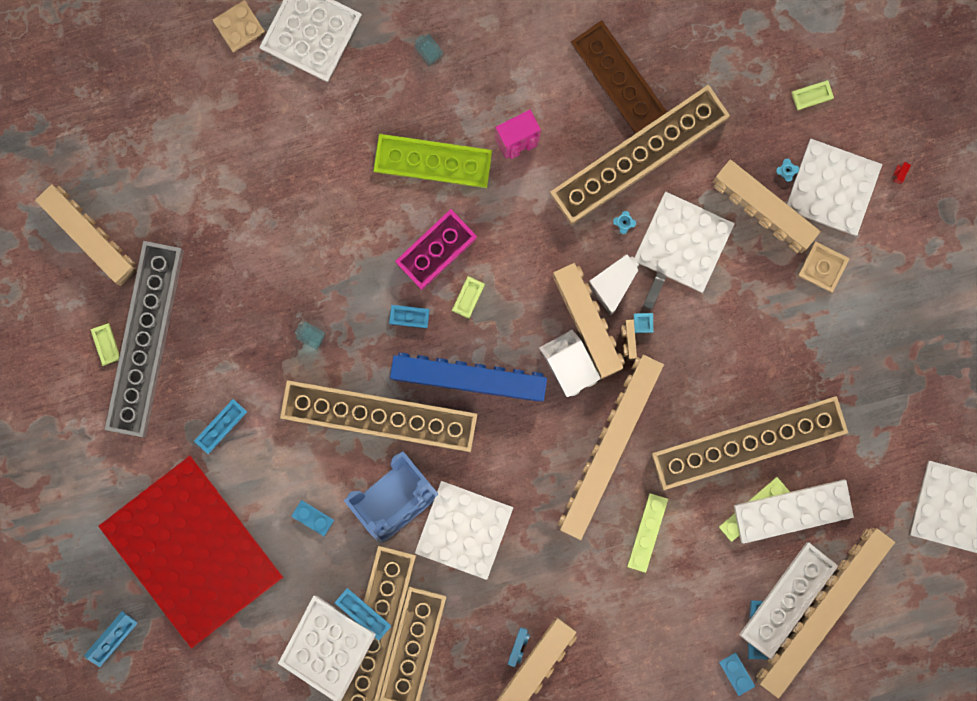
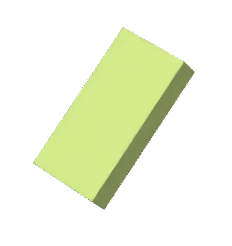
(812, 95)
(468, 297)
(105, 344)

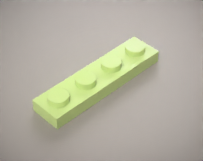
(774, 488)
(647, 532)

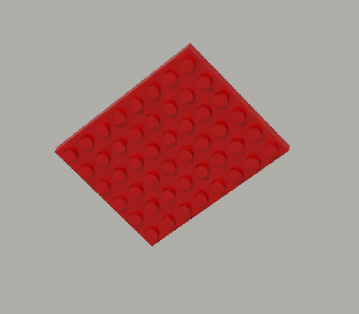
(190, 551)

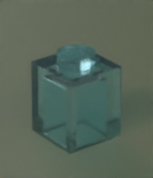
(428, 49)
(310, 335)

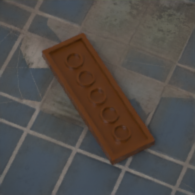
(618, 77)

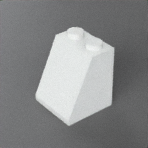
(614, 282)
(570, 363)

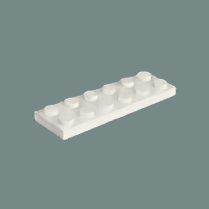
(793, 511)
(788, 600)

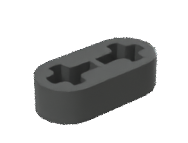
(654, 291)

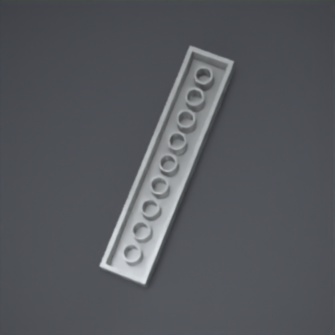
(144, 339)

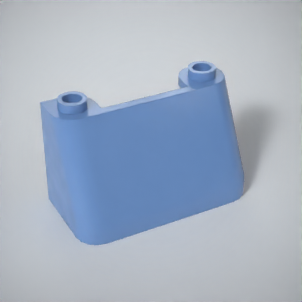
(392, 499)

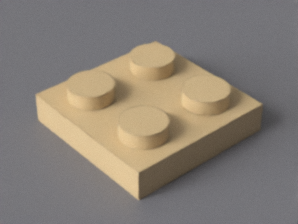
(238, 26)
(823, 267)
(629, 347)

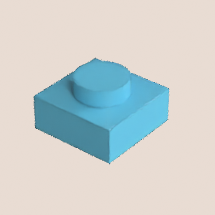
(643, 322)

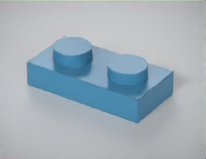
(409, 316)
(312, 518)
(521, 639)
(736, 674)

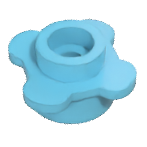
(787, 165)
(624, 217)

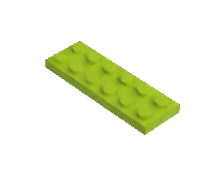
(432, 161)

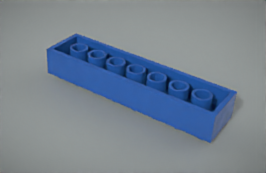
(468, 378)

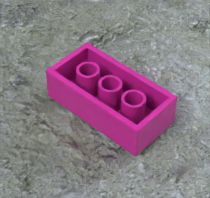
(518, 134)
(436, 250)

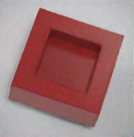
(900, 172)

